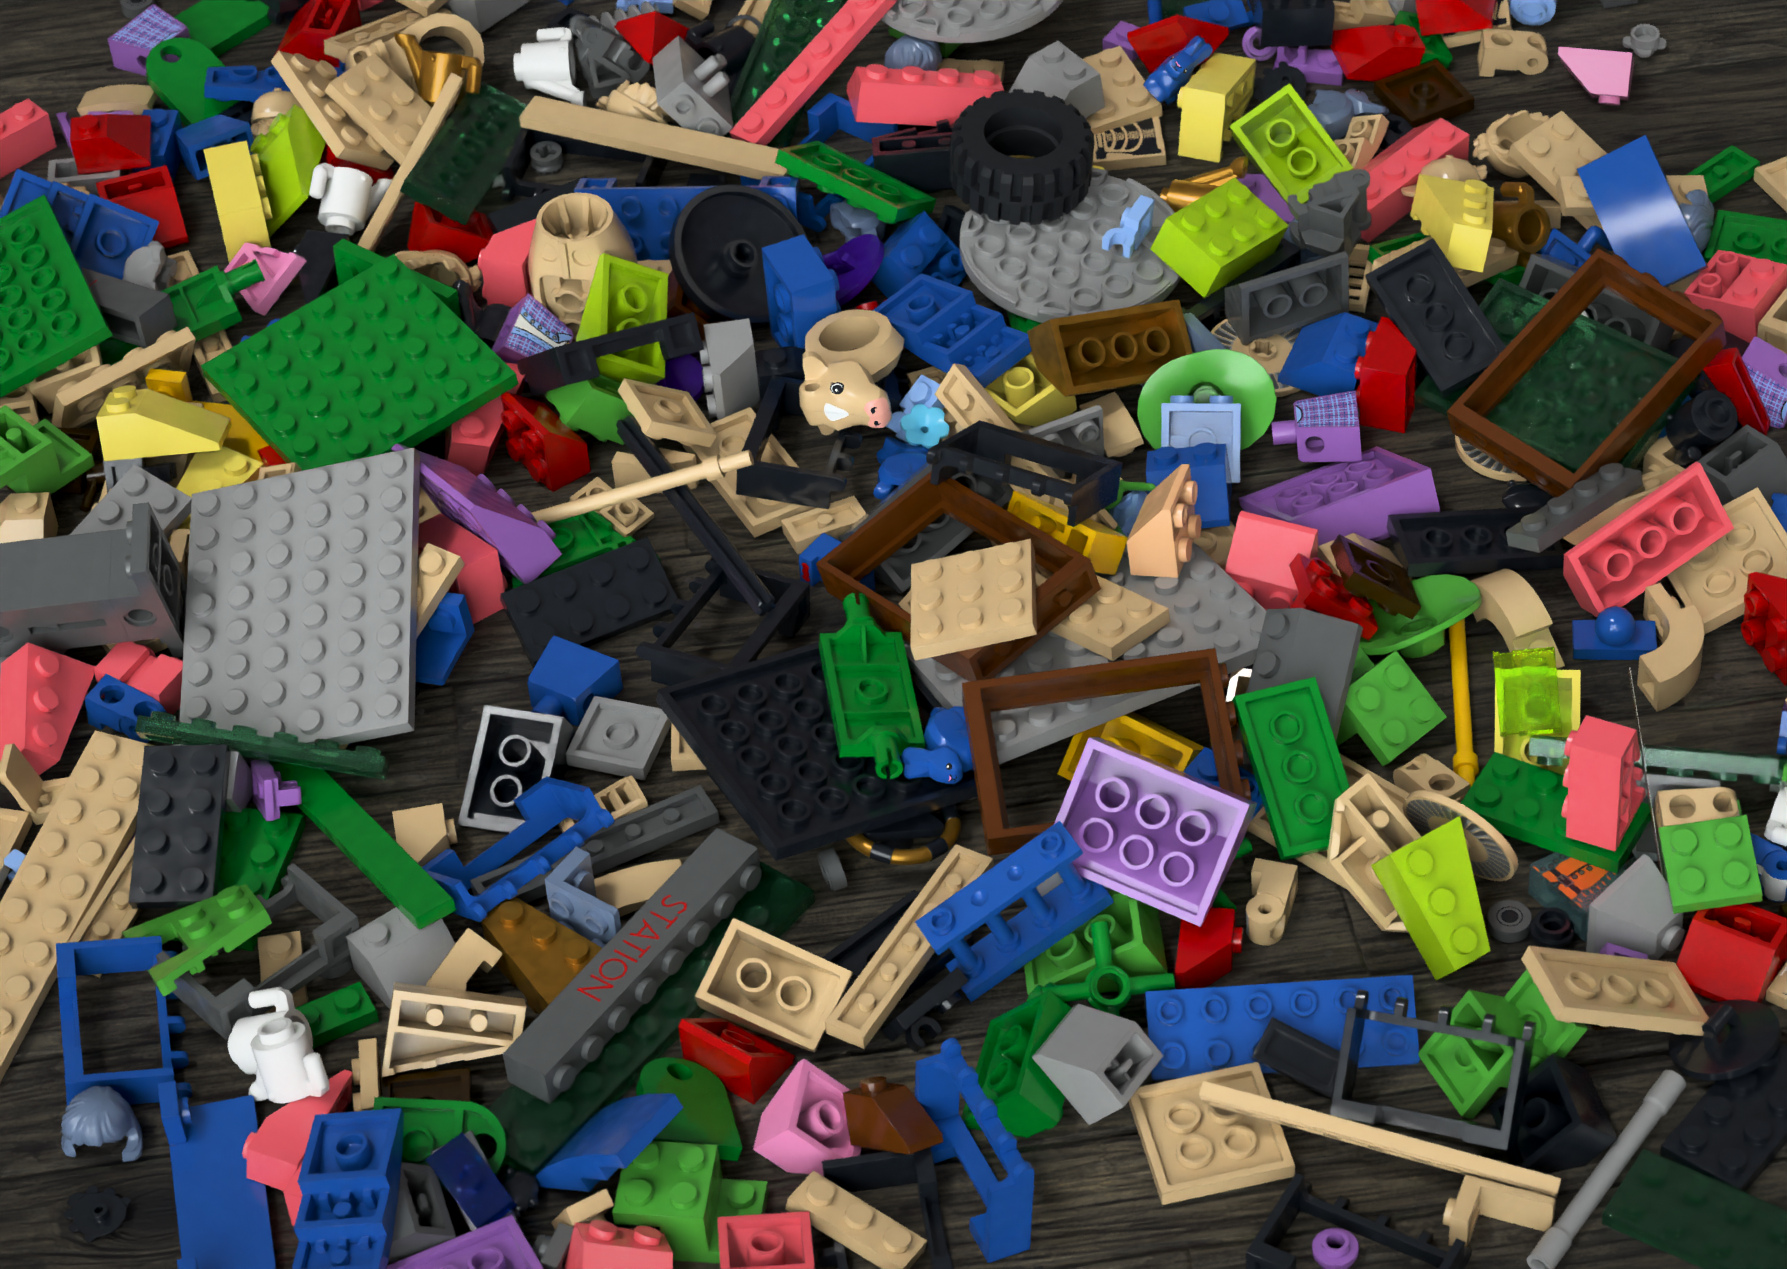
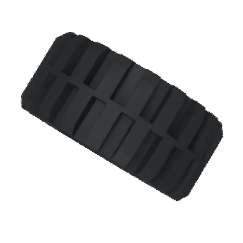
(1020, 187)

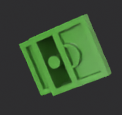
(38, 455)
(1387, 707)
(1709, 864)
(1475, 1069)
(683, 1195)

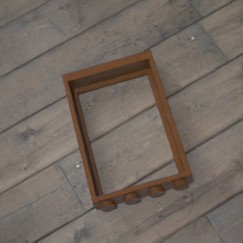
(1596, 274)
(1067, 589)
(1089, 682)

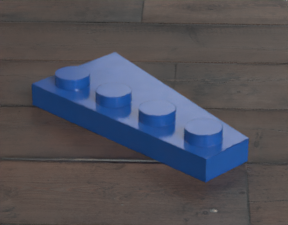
(245, 82)

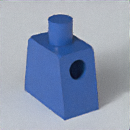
(208, 134)
(570, 678)

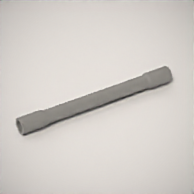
(1559, 1237)

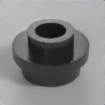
(1552, 928)

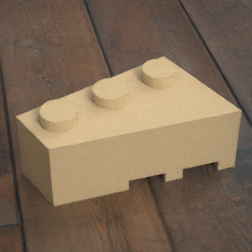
(447, 1026)

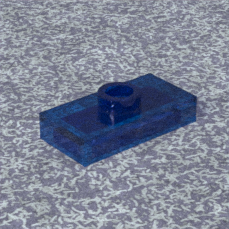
(471, 1182)

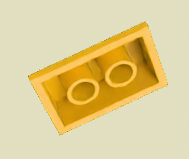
(1139, 736)

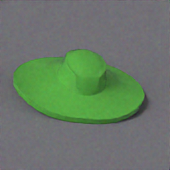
(1206, 375)
(1443, 603)

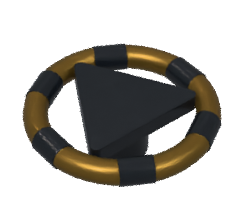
(899, 837)

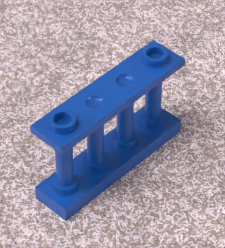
(1031, 930)

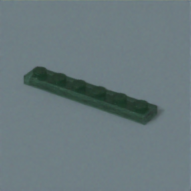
(281, 748)

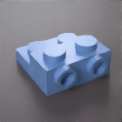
(1196, 423)

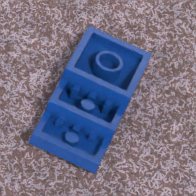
(1642, 213)
(96, 228)
(949, 327)
(609, 1141)
(349, 1190)

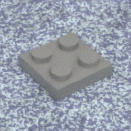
(618, 738)

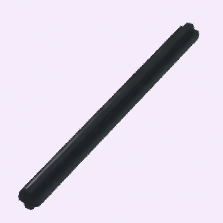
(698, 519)

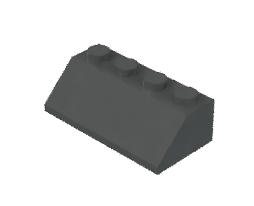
(1548, 274)
(935, 539)
(1303, 646)

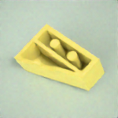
(1212, 102)

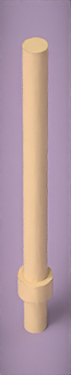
(710, 468)

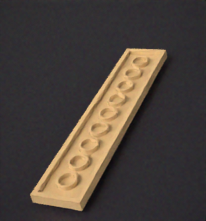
(64, 876)

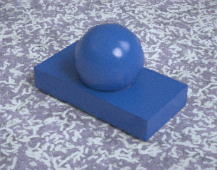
(1613, 636)

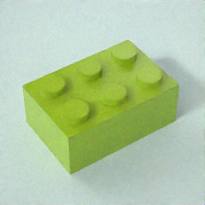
(1219, 237)

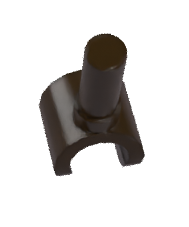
(95, 478)

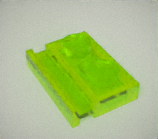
(1527, 692)

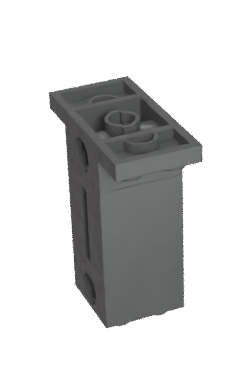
(93, 589)

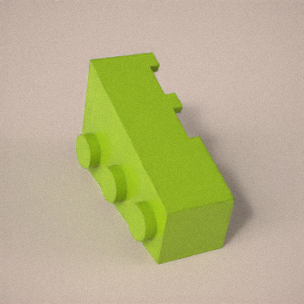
(1437, 898)

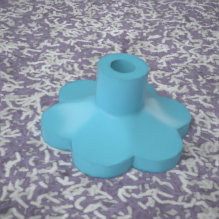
(924, 426)

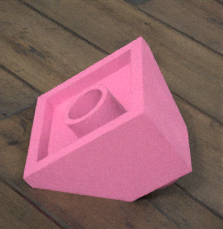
(1600, 72)
(805, 1122)

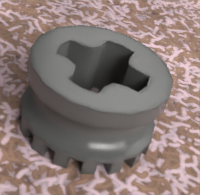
(546, 157)

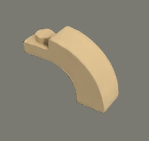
(1515, 611)
(1675, 665)

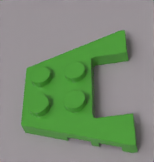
(203, 930)

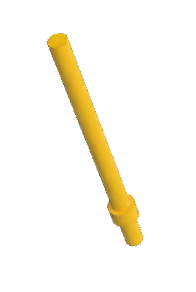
(1465, 760)

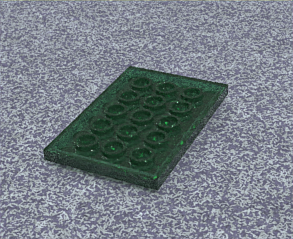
(1574, 389)

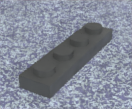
(1574, 507)

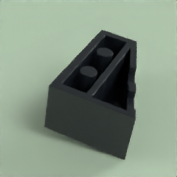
(915, 157)

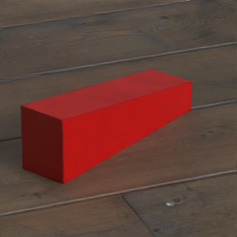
(1732, 378)

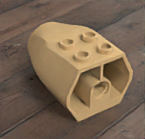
(566, 249)

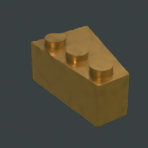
(537, 950)

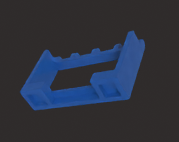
(823, 121)
(542, 808)
(115, 957)
(1009, 1203)

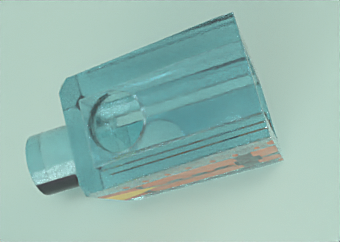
(1570, 886)

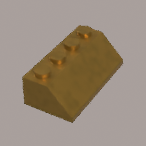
(1109, 346)

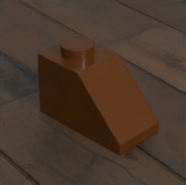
(888, 1118)

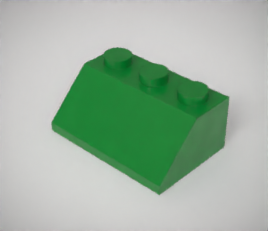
(1009, 1074)

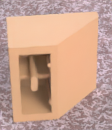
(1165, 527)

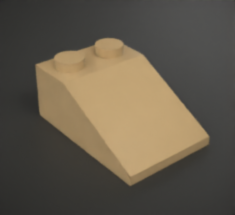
(772, 986)

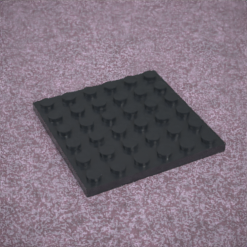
(777, 758)

